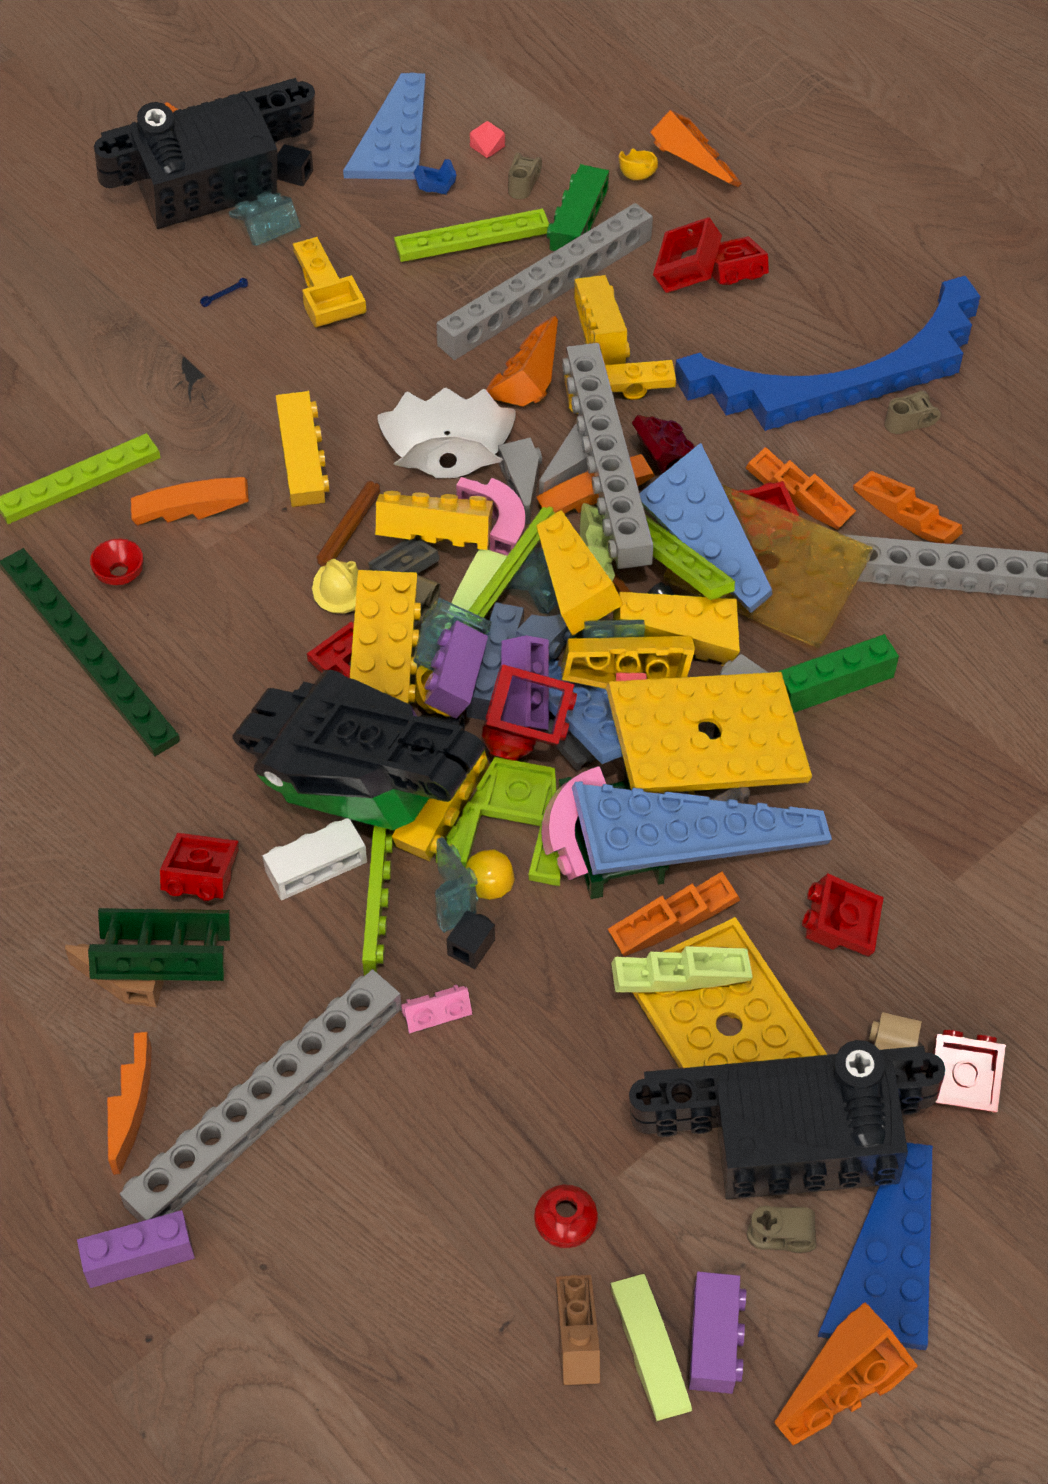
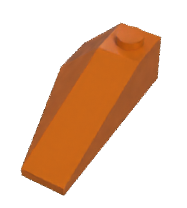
(686, 141)
(529, 369)
(853, 1364)

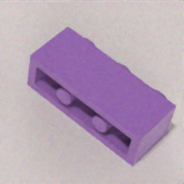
(455, 669)
(527, 702)
(135, 1249)
(716, 1333)

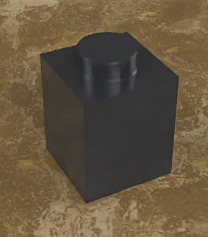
(294, 165)
(471, 939)

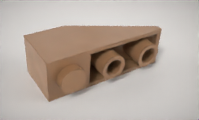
(128, 991)
(578, 1330)

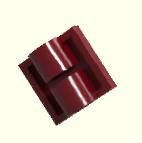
(662, 440)

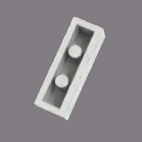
(314, 858)

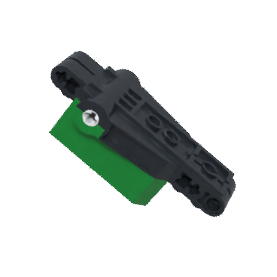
(355, 751)

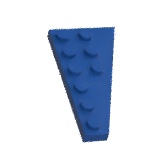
(892, 1257)

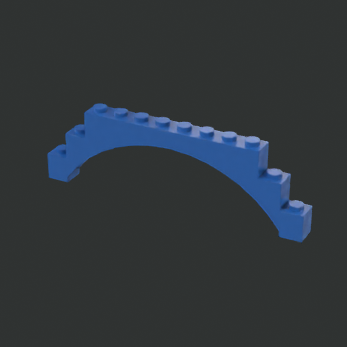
(787, 399)

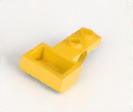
(327, 296)
(636, 378)

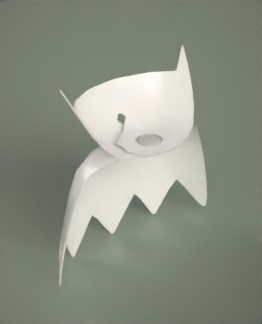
(474, 424)

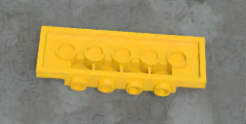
(386, 632)

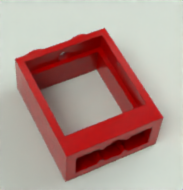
(678, 273)
(499, 696)

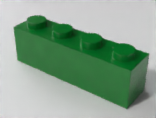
(578, 206)
(840, 672)

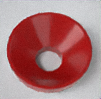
(116, 554)
(506, 744)
(565, 1231)

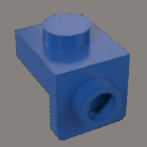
(434, 179)

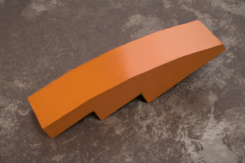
(579, 489)
(807, 493)
(196, 498)
(903, 507)
(672, 916)
(127, 1110)

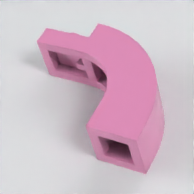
(507, 511)
(560, 821)

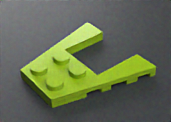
(511, 793)

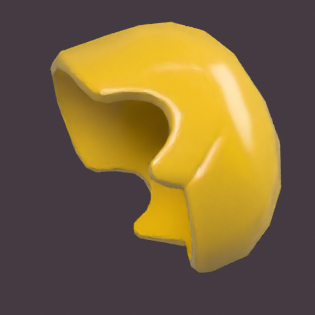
(638, 164)
(492, 872)

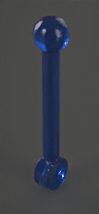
(206, 301)

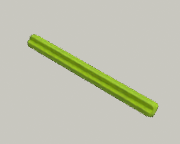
(510, 566)

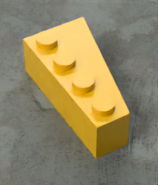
(601, 318)
(301, 449)
(435, 518)
(577, 577)
(708, 621)
(599, 659)
(438, 817)

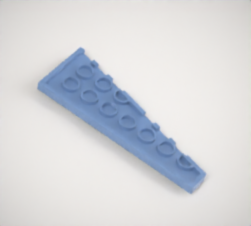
(657, 829)

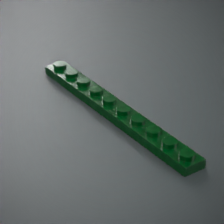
(90, 652)

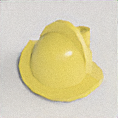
(336, 586)

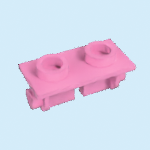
(442, 1008)

